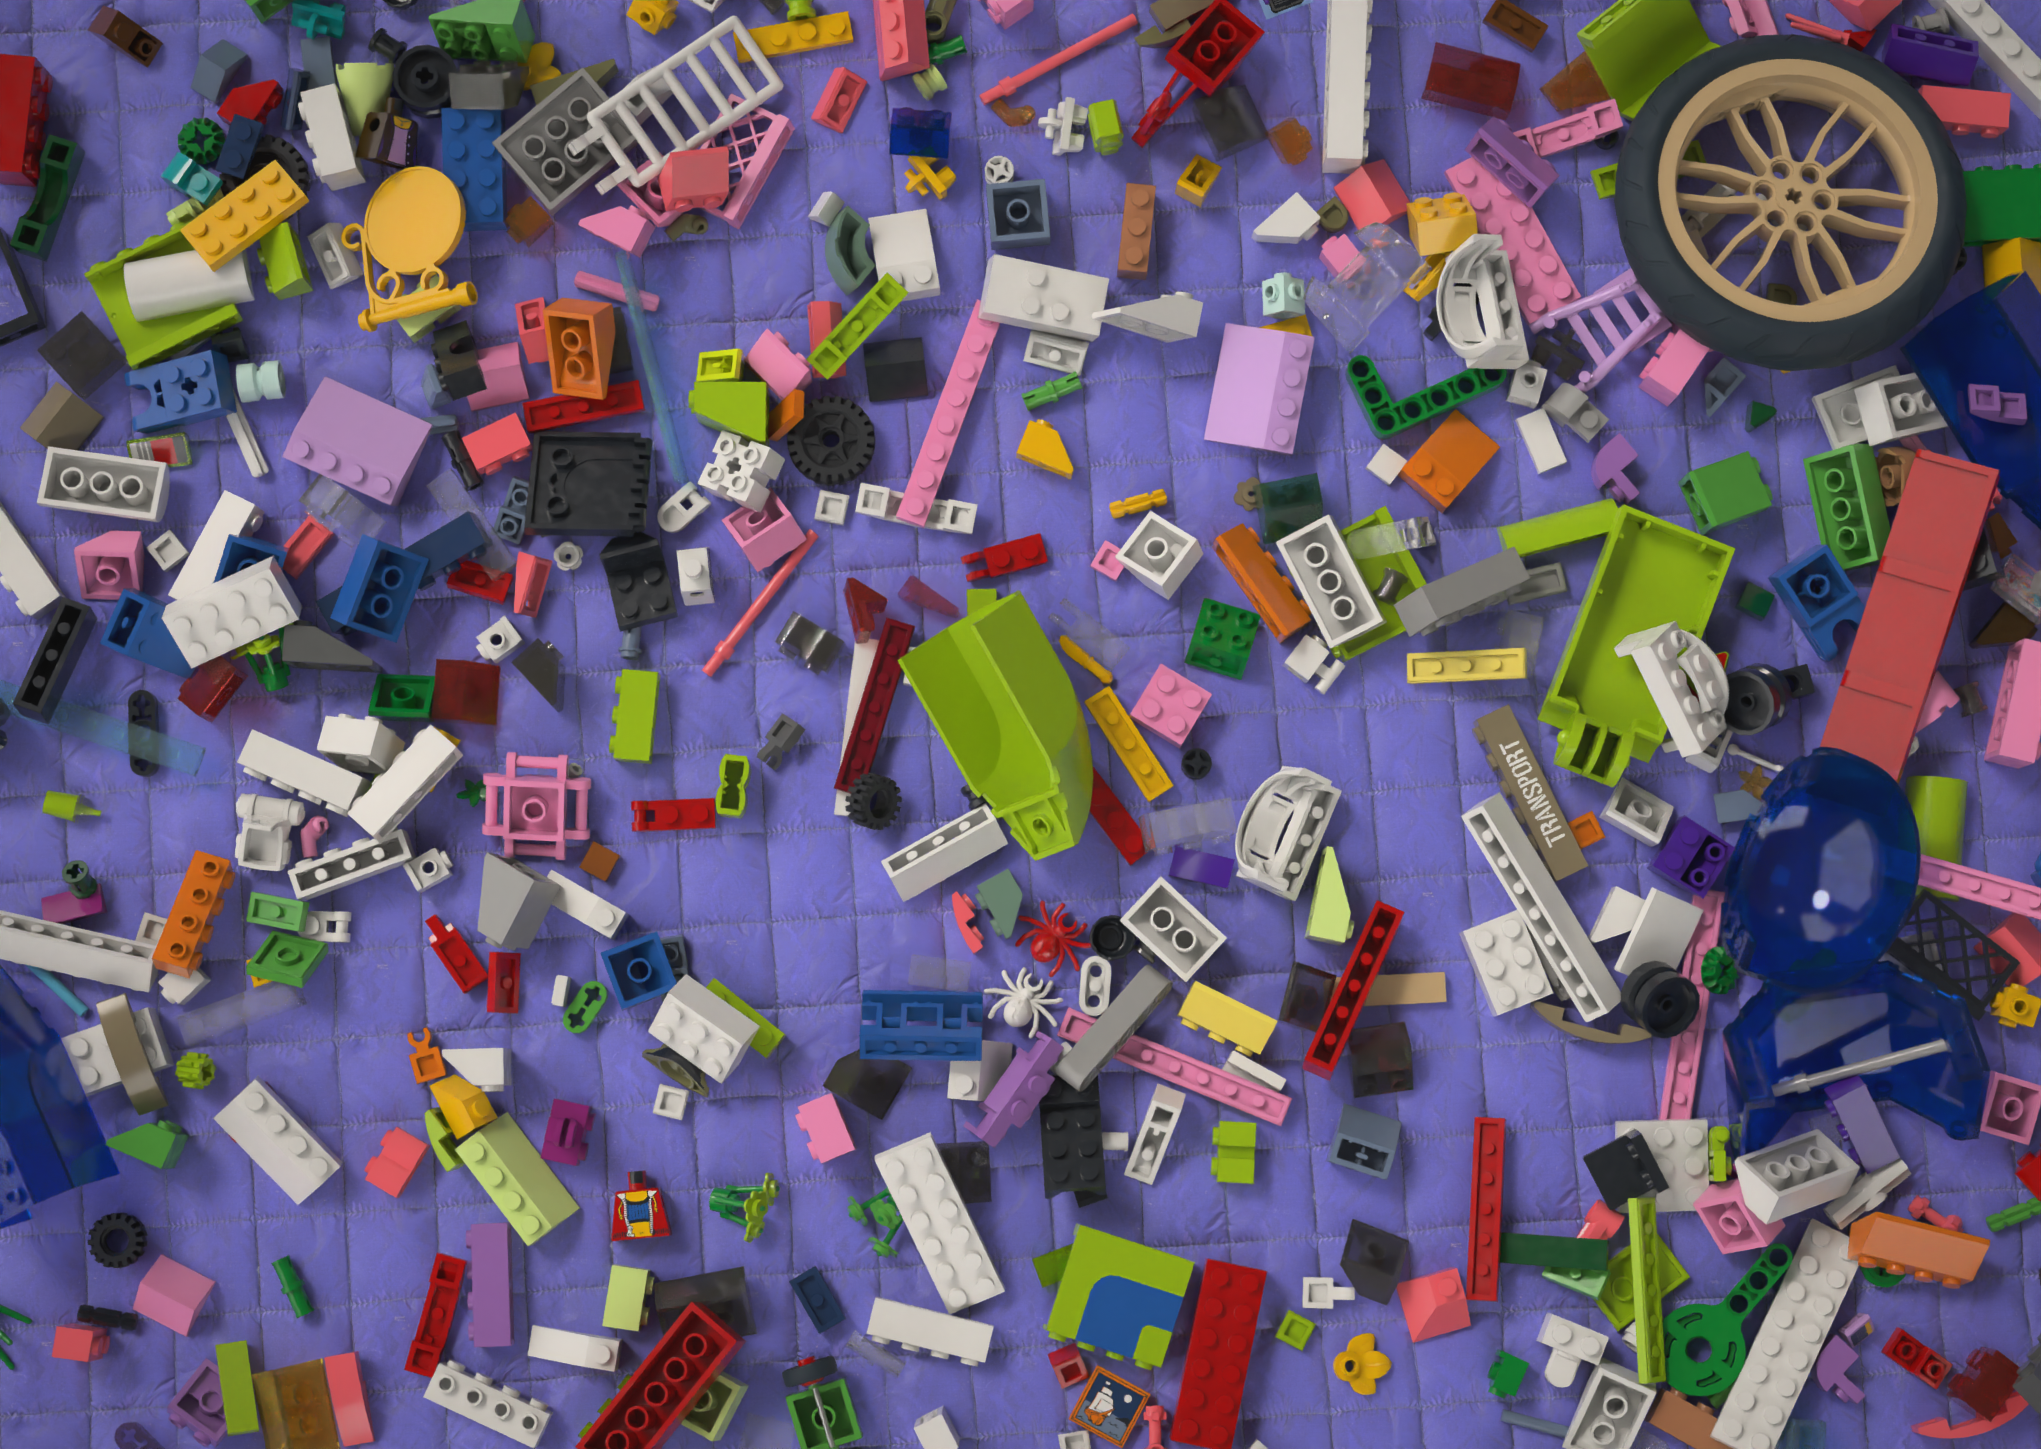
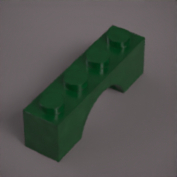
(58, 173)

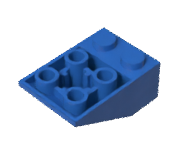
(141, 633)

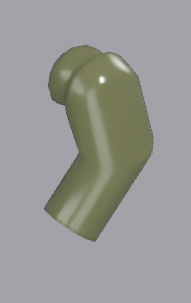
(687, 224)

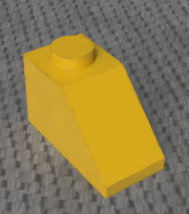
(1044, 448)
(463, 1105)

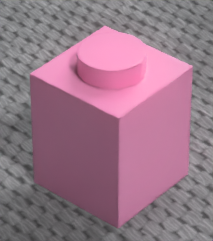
(1337, 254)

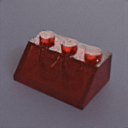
(1471, 81)

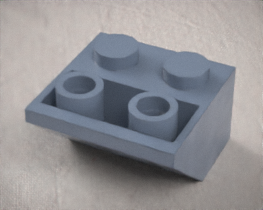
(1364, 1142)

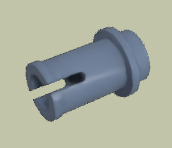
(630, 644)

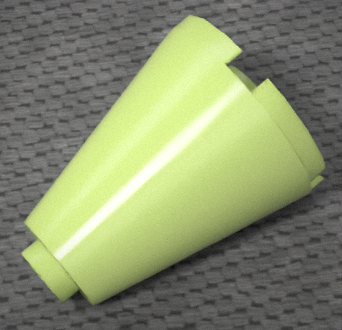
(364, 90)

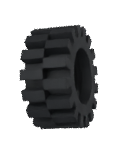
(885, 805)
(99, 1240)

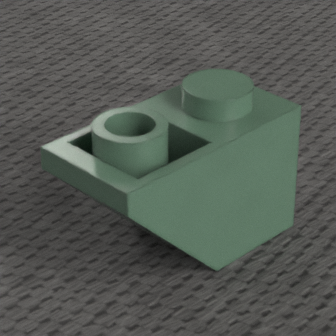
(1003, 900)

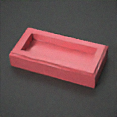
(305, 546)

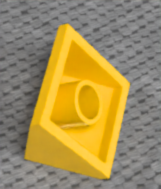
(2010, 257)

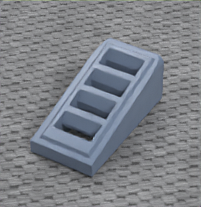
(432, 388)

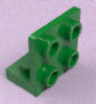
(1222, 638)

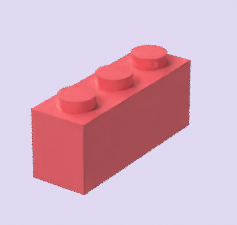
(1969, 110)

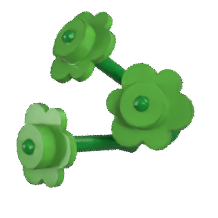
(884, 1214)

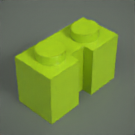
(1234, 1152)

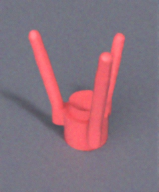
(1817, 29)

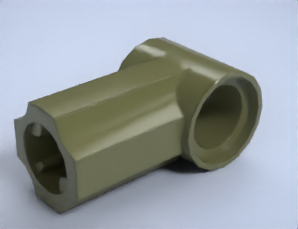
(940, 13)

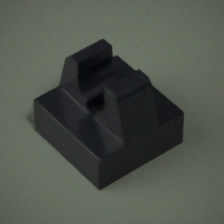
(231, 344)

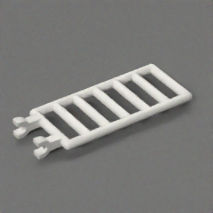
(665, 71)

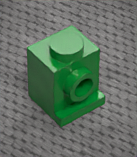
(1506, 1374)

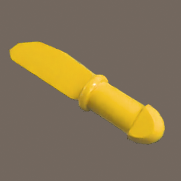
(1084, 659)

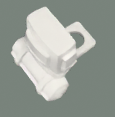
(266, 831)

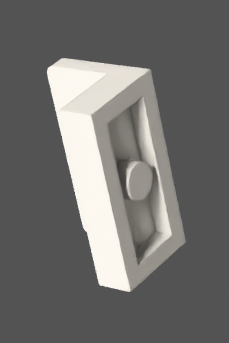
(1250, 1070)

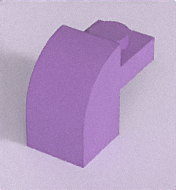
(1608, 469)
(1830, 1366)

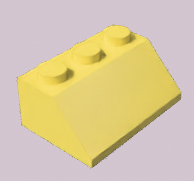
(1226, 1019)

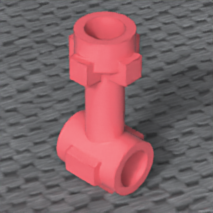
(1919, 1207)
(1154, 1415)

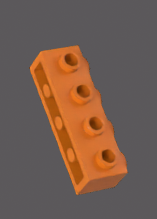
(193, 914)

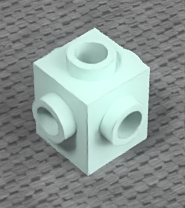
(1283, 296)

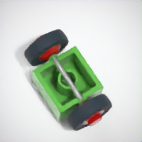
(825, 1411)

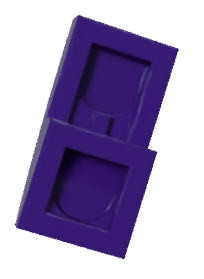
(1201, 867)

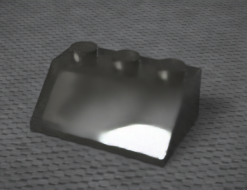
(721, 1291)

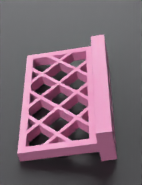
(759, 165)

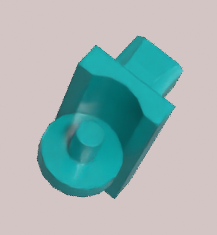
(319, 18)

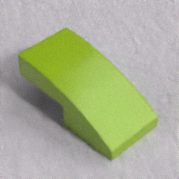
(439, 1135)

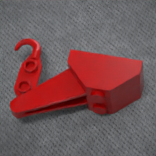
(1204, 55)

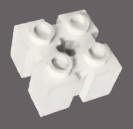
(741, 471)

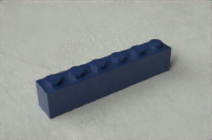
(446, 550)

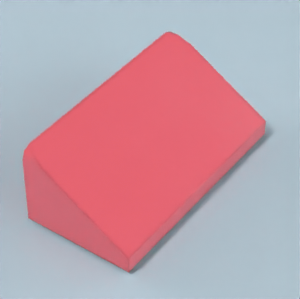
(839, 99)

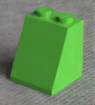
(1725, 492)

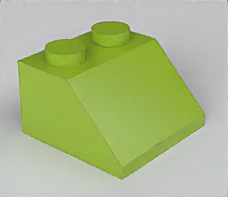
(284, 262)

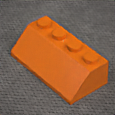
(1261, 582)
(1916, 1249)

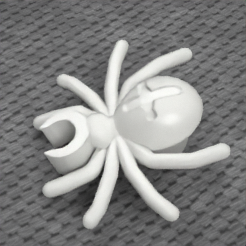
(1023, 1001)

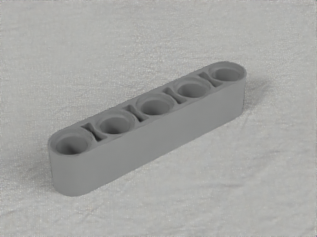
(1114, 1028)

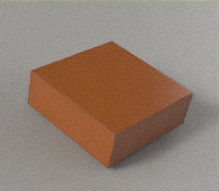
(599, 861)

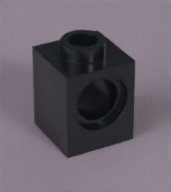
(1802, 681)

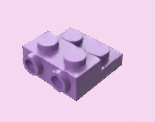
(201, 1406)

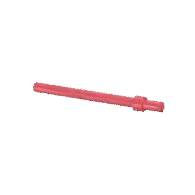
(1008, 85)
(725, 648)

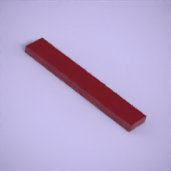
(875, 703)

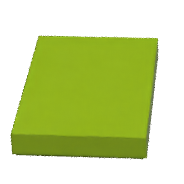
(1618, 1295)

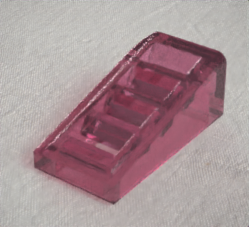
(922, 595)

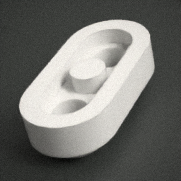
(1095, 986)

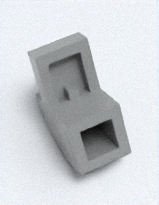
(1572, 408)

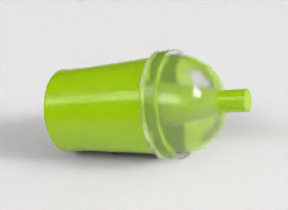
(69, 807)

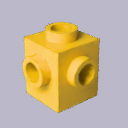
(653, 14)
(2015, 1006)

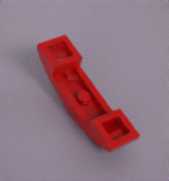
(437, 1315)

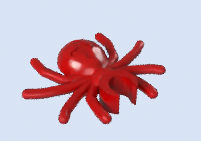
(1053, 938)

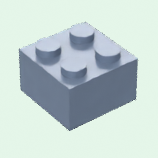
(1018, 214)

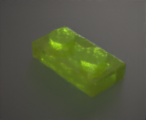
(1052, 1265)

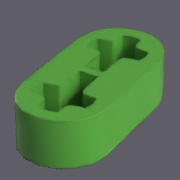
(579, 1003)

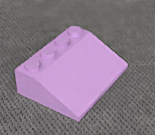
(1259, 388)
(358, 441)

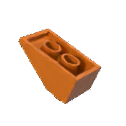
(579, 346)
(1448, 461)

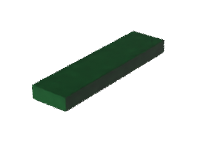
(1554, 1251)

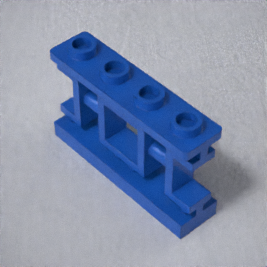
(896, 1041)

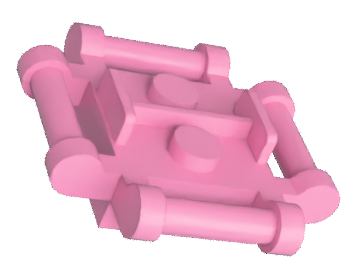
(536, 806)

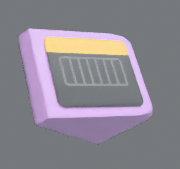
(1856, 1329)

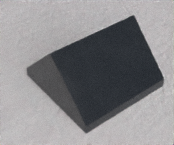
(895, 369)

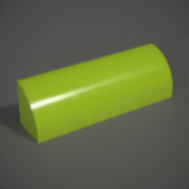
(1559, 528)

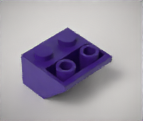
(1691, 857)

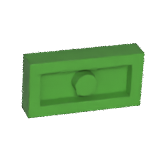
(277, 911)
(1580, 1280)

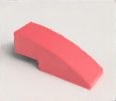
(349, 1398)

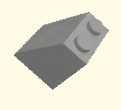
(513, 901)

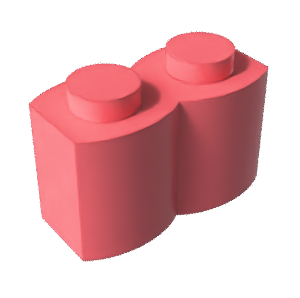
(396, 1161)

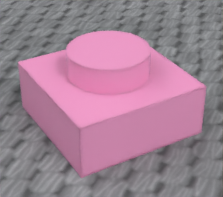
(1106, 562)

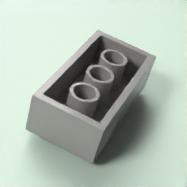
(1462, 593)

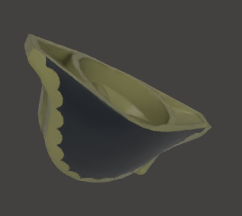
(678, 1068)

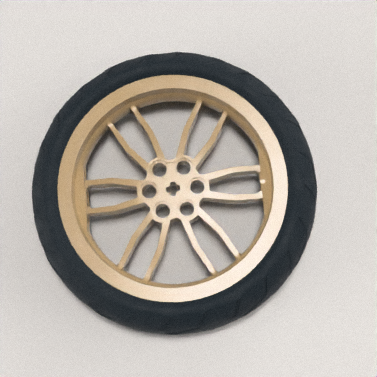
(1851, 87)

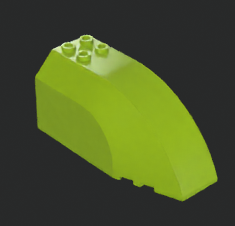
(1010, 721)

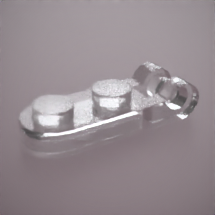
(1386, 538)

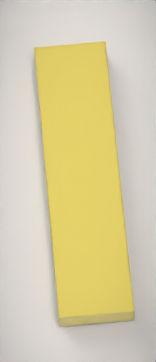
(1467, 665)

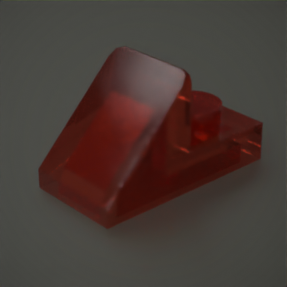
(861, 604)

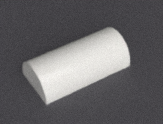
(184, 284)
(104, 484)

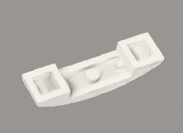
(944, 515)

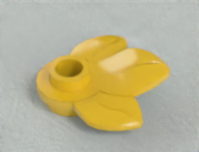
(540, 64)
(1366, 1364)

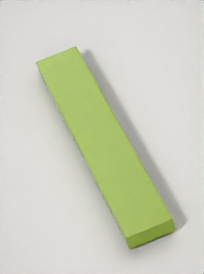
(1646, 1290)

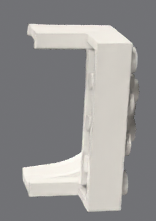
(1491, 277)
(1656, 656)
(1265, 819)

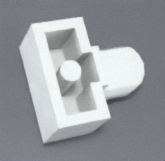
(1570, 1346)

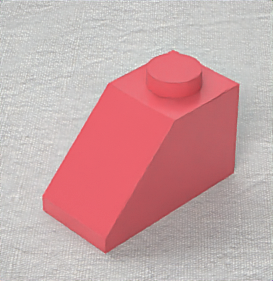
(532, 329)

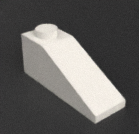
(588, 907)
(1155, 1134)
(575, 1348)

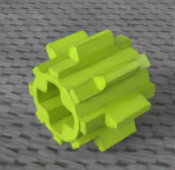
(195, 1070)

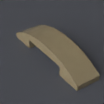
(1553, 1016)
(130, 1055)

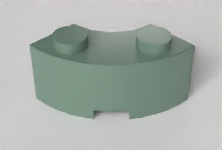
(846, 250)

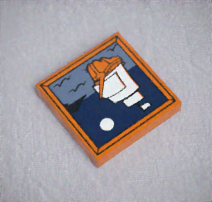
(1109, 1406)

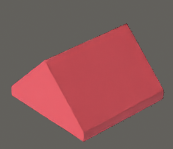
(1372, 195)
(2021, 941)

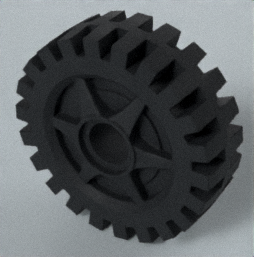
(266, 152)
(840, 462)

